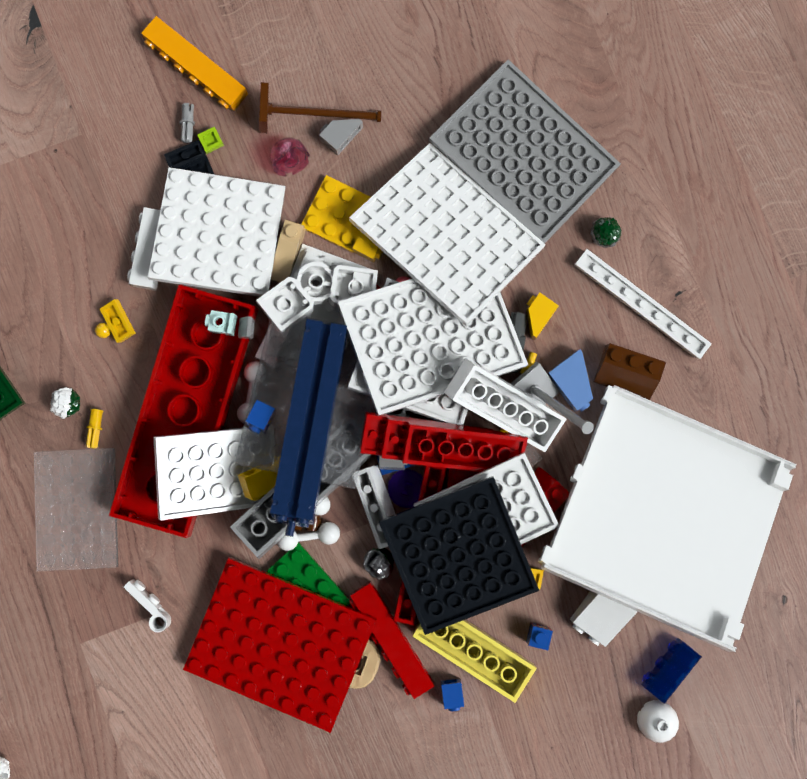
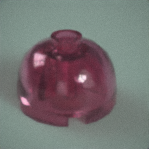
(289, 156)

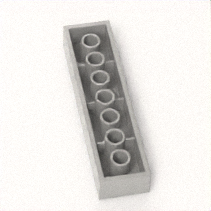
(258, 527)

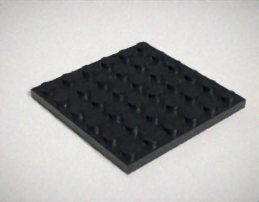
(459, 555)

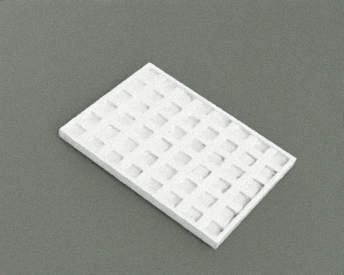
(447, 233)

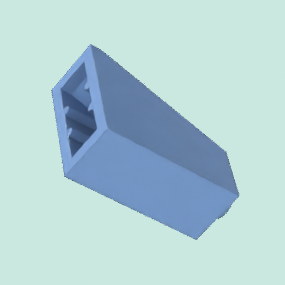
(573, 381)

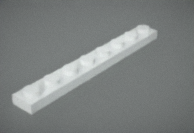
(642, 304)

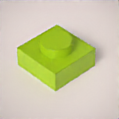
(210, 140)

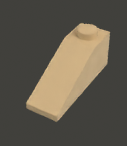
(287, 250)

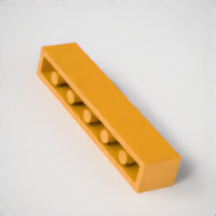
(194, 63)

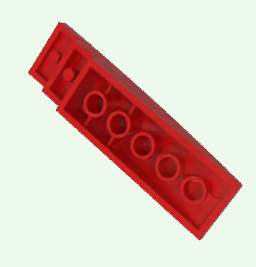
(437, 443)

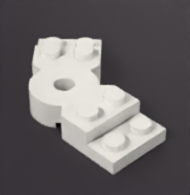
(294, 298)

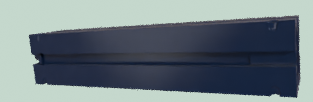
(308, 425)

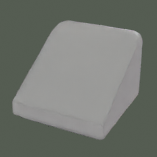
(246, 327)

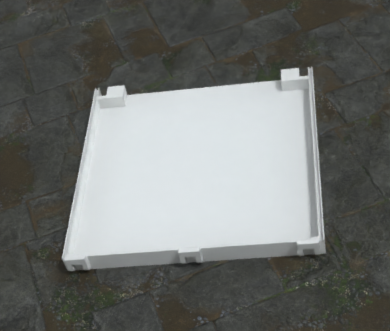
(668, 517)

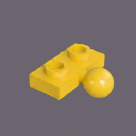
(116, 322)

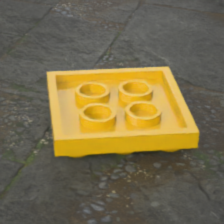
(331, 212)

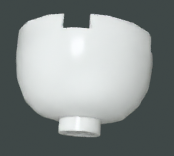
(658, 721)

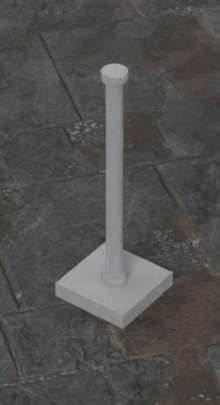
(541, 387)

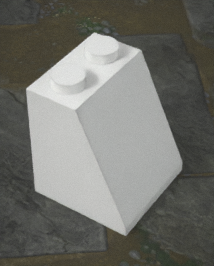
(601, 618)

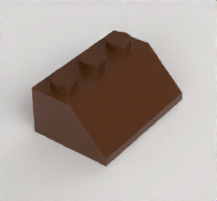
(629, 370)

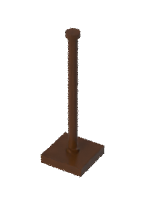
(267, 109)

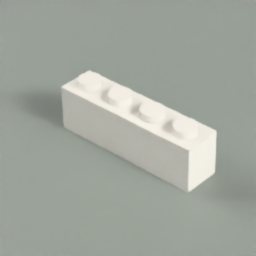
(142, 254)
(375, 500)

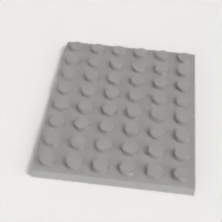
(524, 151)

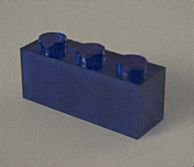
(670, 670)

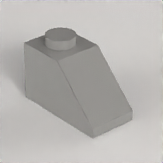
(340, 133)

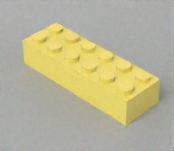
(480, 656)

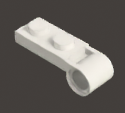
(149, 602)

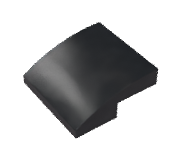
(190, 157)

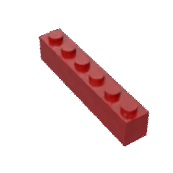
(393, 641)

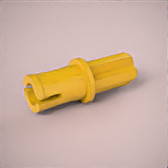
(94, 428)

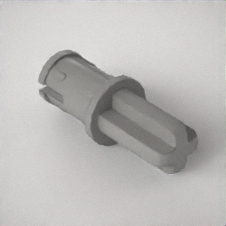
(187, 122)

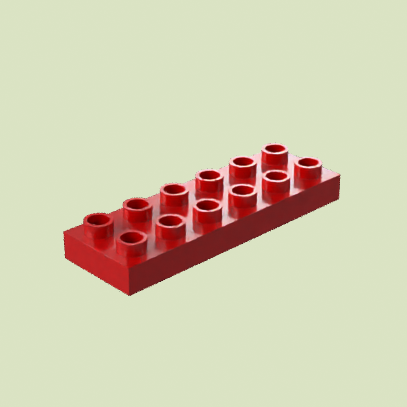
(185, 395)

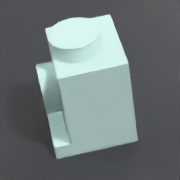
(228, 325)

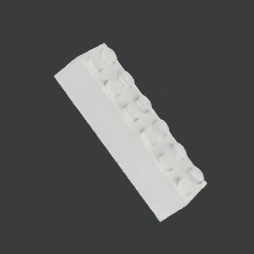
(504, 405)

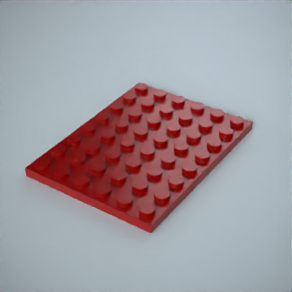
(279, 644)

